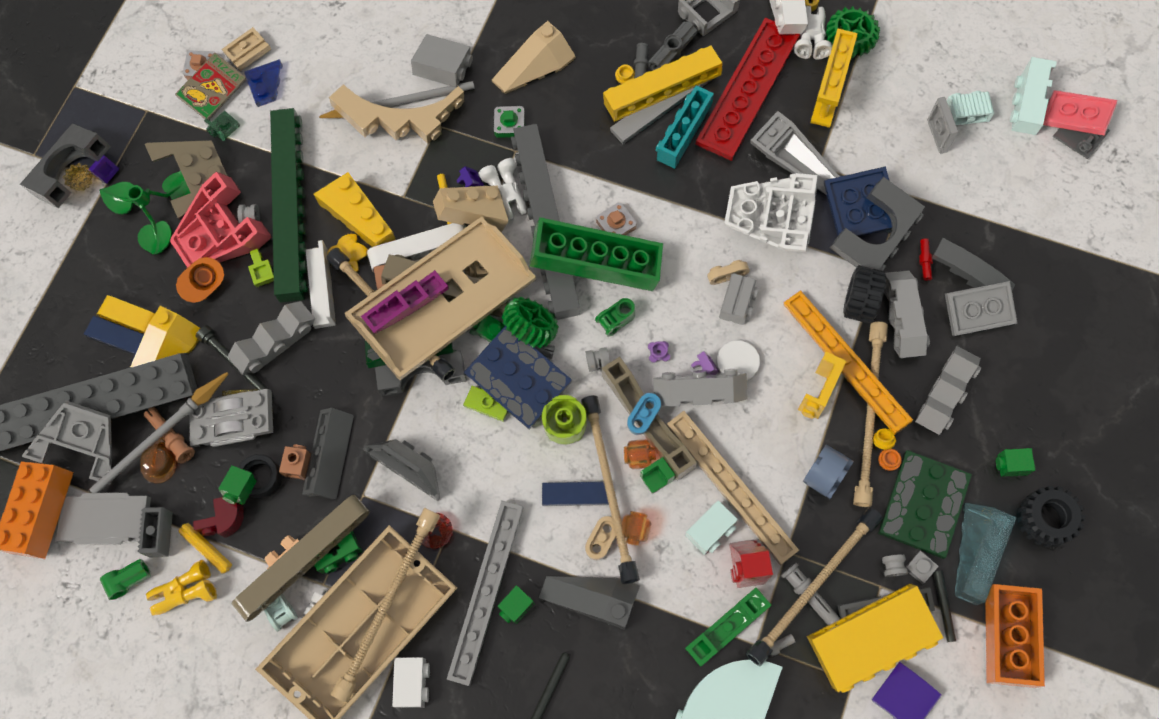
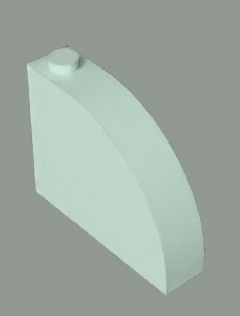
(733, 692)

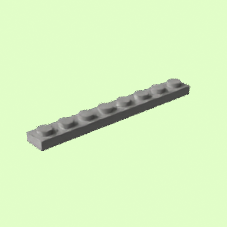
(485, 593)

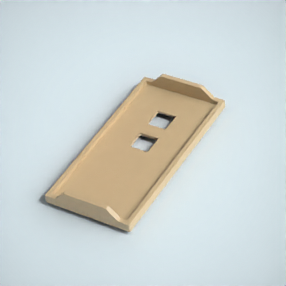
(440, 322)

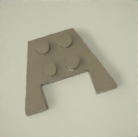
(196, 161)

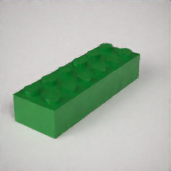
(596, 254)

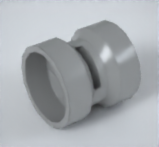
(593, 356)

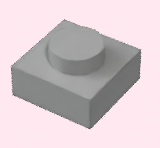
(921, 567)

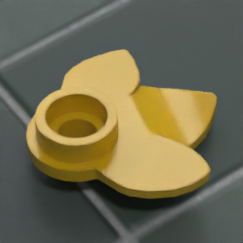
(351, 249)

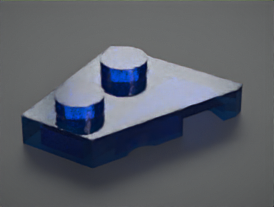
(264, 82)

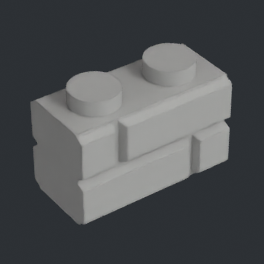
(737, 299)

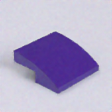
(906, 695)

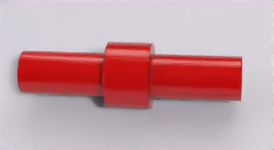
(926, 259)

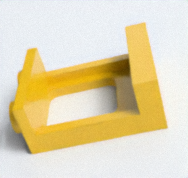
(830, 368)

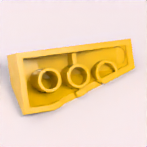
(166, 336)

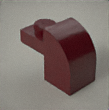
(226, 520)

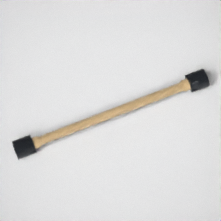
(340, 261)
(627, 568)
(762, 648)

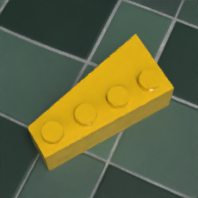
(352, 207)

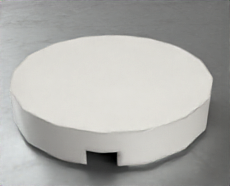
(739, 356)

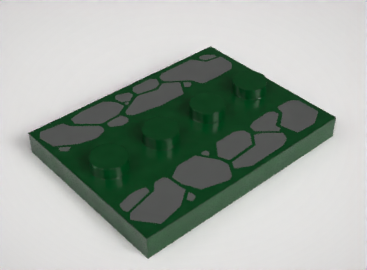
(925, 504)

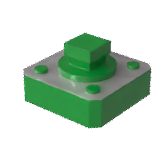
(506, 119)

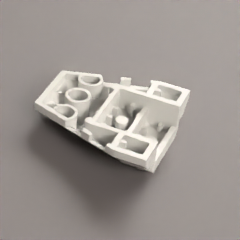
(775, 211)

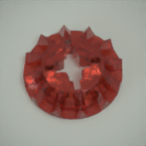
(445, 530)

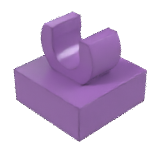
(706, 363)

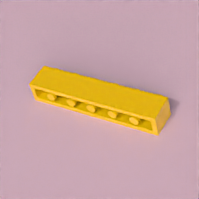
(662, 83)

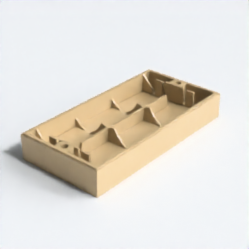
(332, 631)

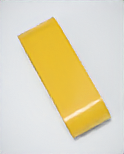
(125, 314)

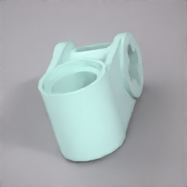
(280, 613)

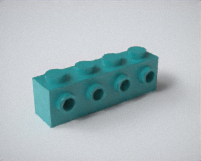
(684, 126)

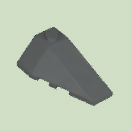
(592, 596)

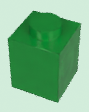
(1015, 462)
(237, 485)
(515, 605)

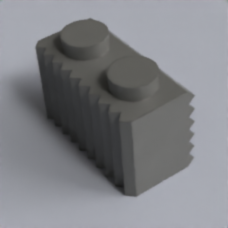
(155, 532)

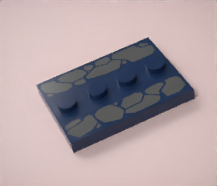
(517, 377)

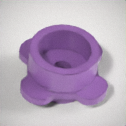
(654, 347)

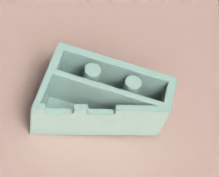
(1031, 96)

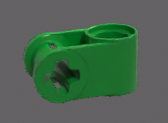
(613, 320)

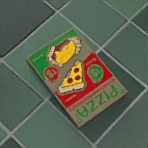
(210, 86)

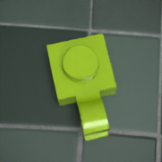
(261, 270)

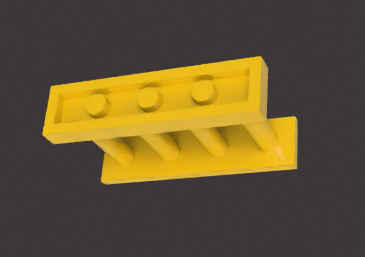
(834, 77)

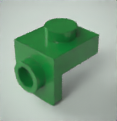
(487, 328)

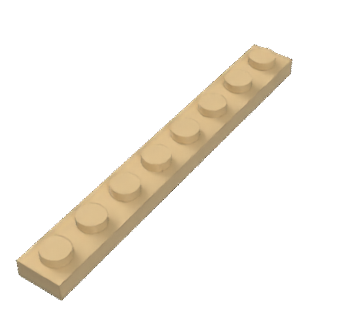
(733, 488)

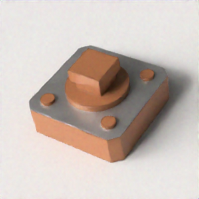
(194, 61)
(616, 220)

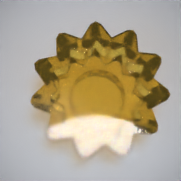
(78, 177)

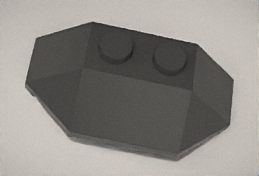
(407, 464)

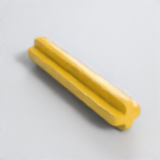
(205, 548)

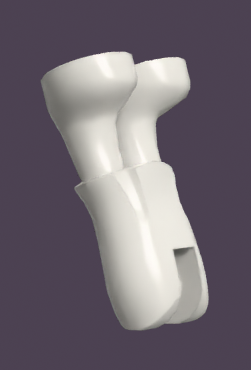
(814, 31)
(508, 191)

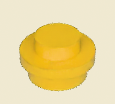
(624, 73)
(884, 439)

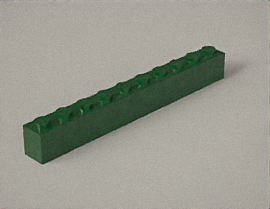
(287, 206)

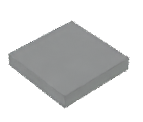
(942, 125)

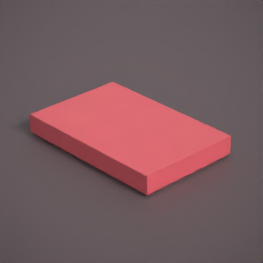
(1079, 112)

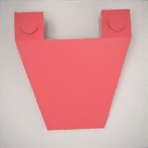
(211, 227)

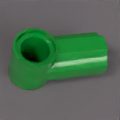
(119, 581)

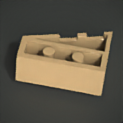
(470, 203)

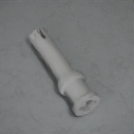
(801, 583)

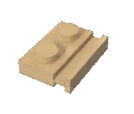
(246, 49)

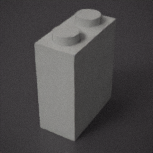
(441, 60)

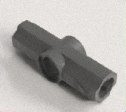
(678, 40)

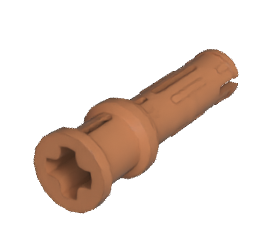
(173, 441)

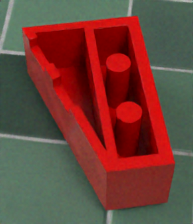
(750, 564)

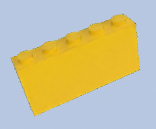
(875, 638)

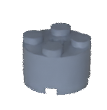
(828, 471)

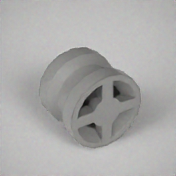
(248, 211)
(894, 565)

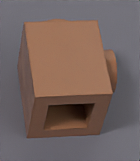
(295, 462)

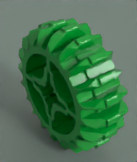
(857, 22)
(530, 322)

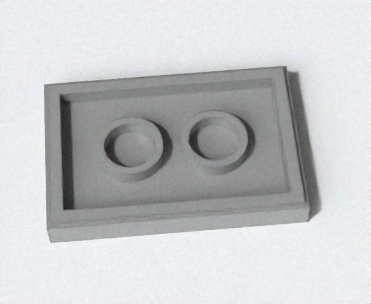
(981, 308)

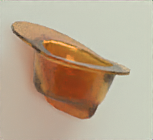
(158, 463)

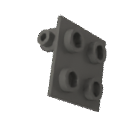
(1080, 142)

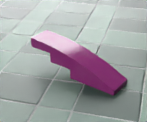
(404, 303)

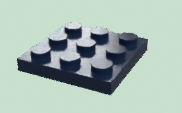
(852, 208)

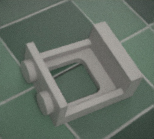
(724, 7)

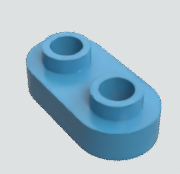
(643, 414)

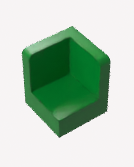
(657, 475)

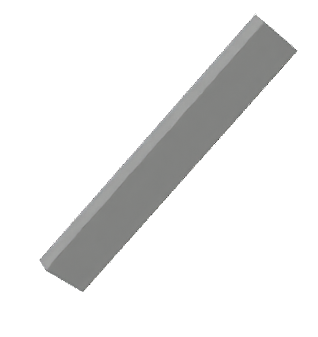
(637, 122)

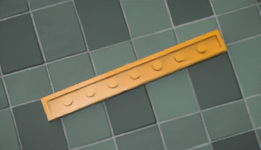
(854, 369)

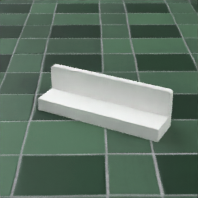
(320, 286)

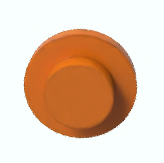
(889, 459)

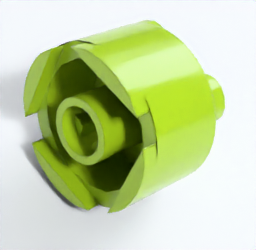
(552, 418)

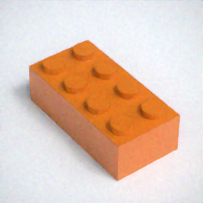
(33, 509)
(1014, 636)

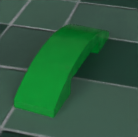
(728, 626)

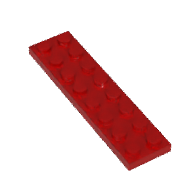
(746, 90)

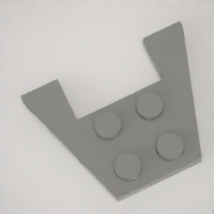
(78, 430)

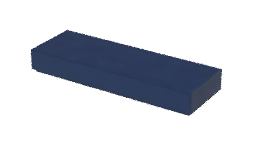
(114, 335)
(574, 494)

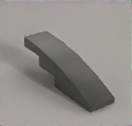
(968, 265)

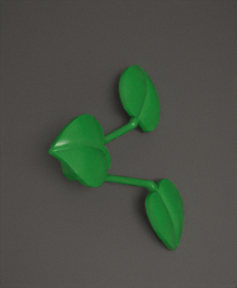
(122, 195)

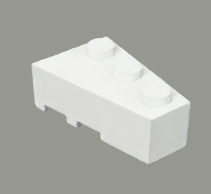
(789, 16)

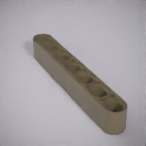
(300, 558)

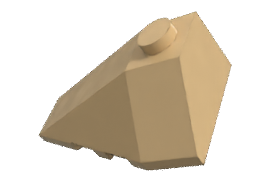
(539, 55)

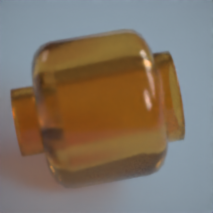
(639, 454)
(636, 528)

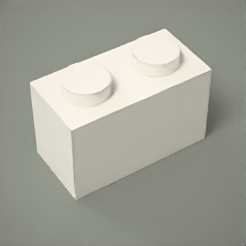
(409, 683)

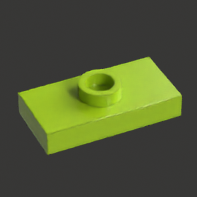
(481, 402)

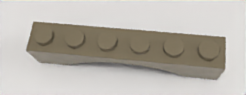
(659, 435)

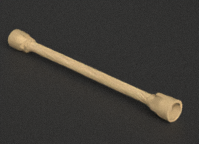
(864, 493)
(345, 685)

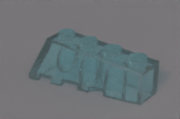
(981, 550)

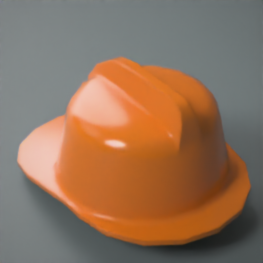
(199, 279)

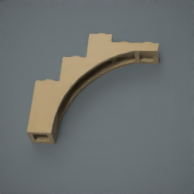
(397, 122)

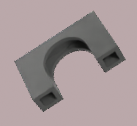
(73, 144)
(902, 212)

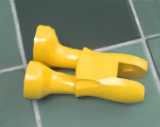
(177, 591)

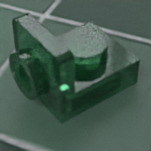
(221, 126)

